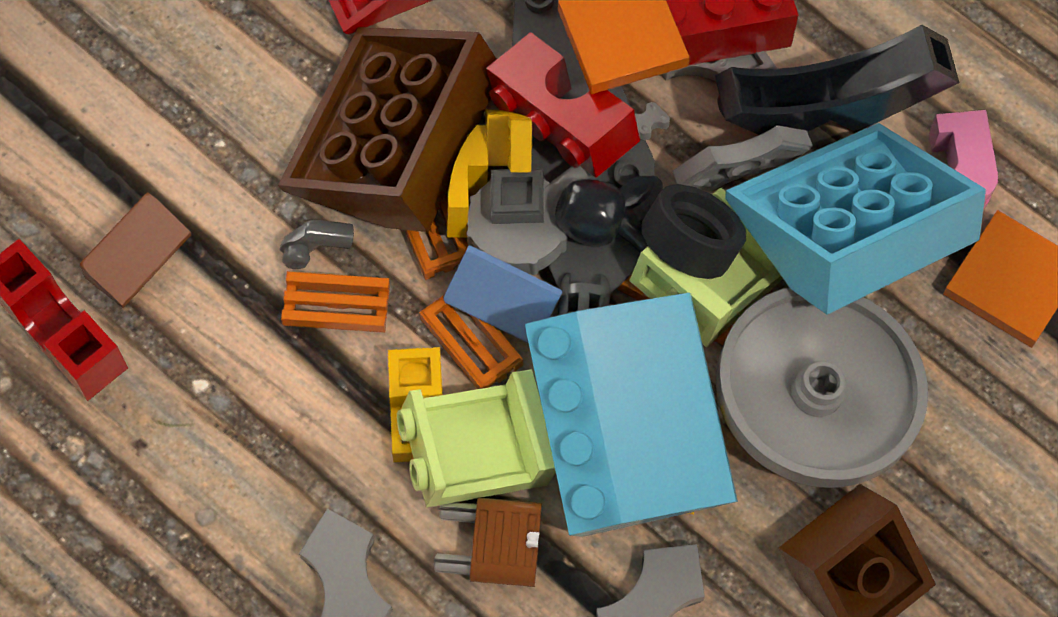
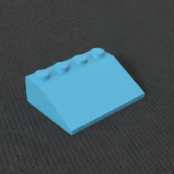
(858, 215)
(630, 414)

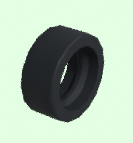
(693, 231)

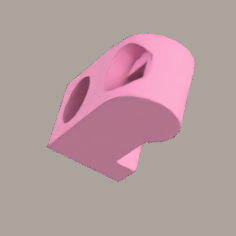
(967, 146)

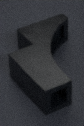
(845, 90)

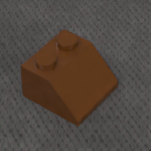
(858, 559)

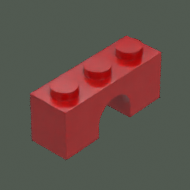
(585, 130)
(55, 324)

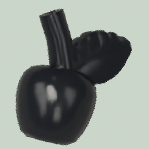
(598, 211)

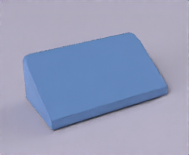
(500, 293)

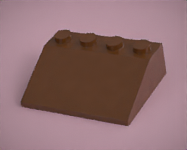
(393, 125)

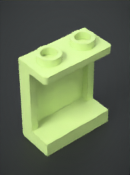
(716, 300)
(477, 441)

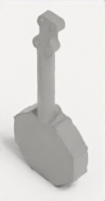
(538, 244)

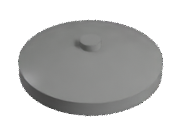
(820, 391)

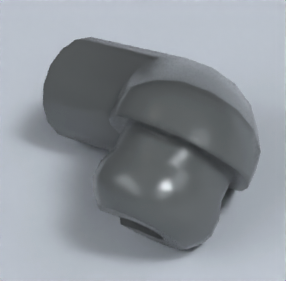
(310, 236)

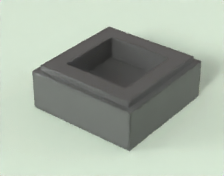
(517, 196)

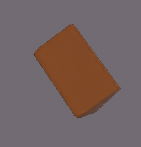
(134, 250)

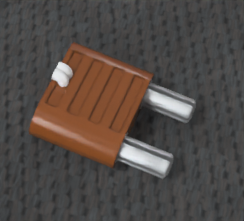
(502, 541)

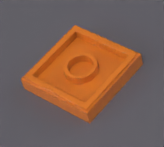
(622, 40)
(1009, 279)

